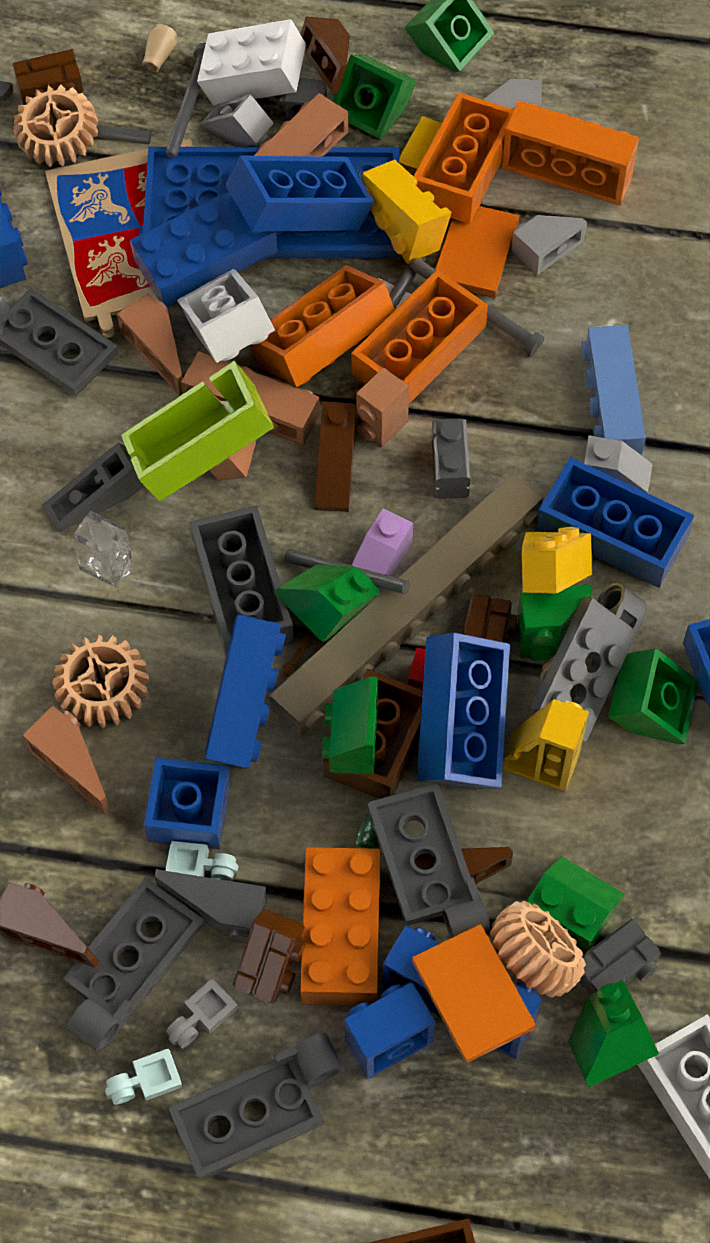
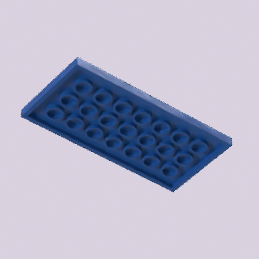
(202, 174)

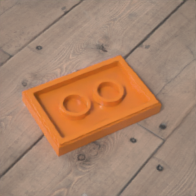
(478, 251)
(473, 993)

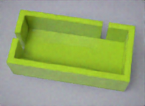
(196, 432)

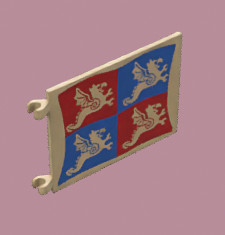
(98, 215)

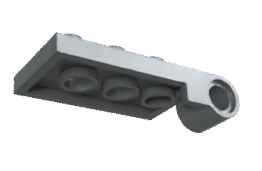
(37, 316)
(606, 632)
(435, 892)
(117, 990)
(277, 1085)

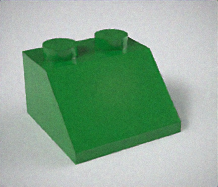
(450, 31)
(373, 94)
(327, 597)
(545, 620)
(654, 697)
(352, 728)
(576, 900)
(610, 1034)

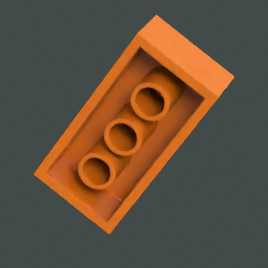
(569, 152)
(464, 155)
(323, 325)
(422, 334)
(340, 926)

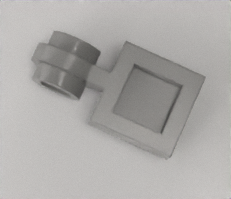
(207, 1007)

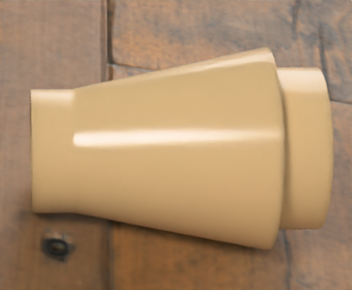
(159, 45)

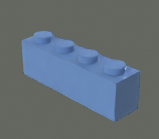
(613, 385)

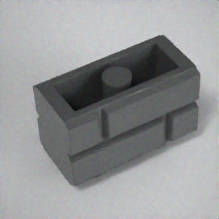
(450, 458)
(619, 957)

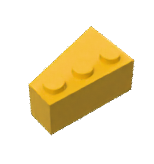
(405, 212)
(555, 559)
(547, 744)

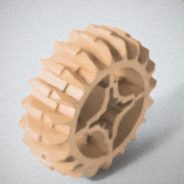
(37, 124)
(125, 668)
(537, 949)

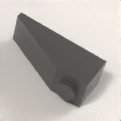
(96, 489)
(221, 903)

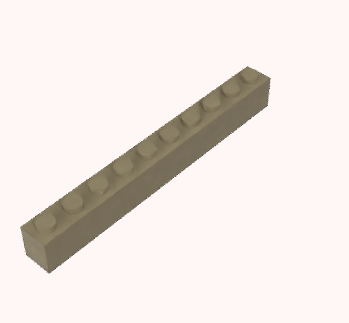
(396, 616)

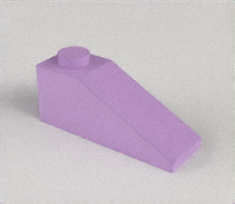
(385, 544)

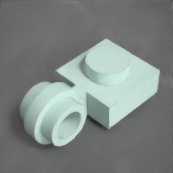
(193, 860)
(154, 1074)

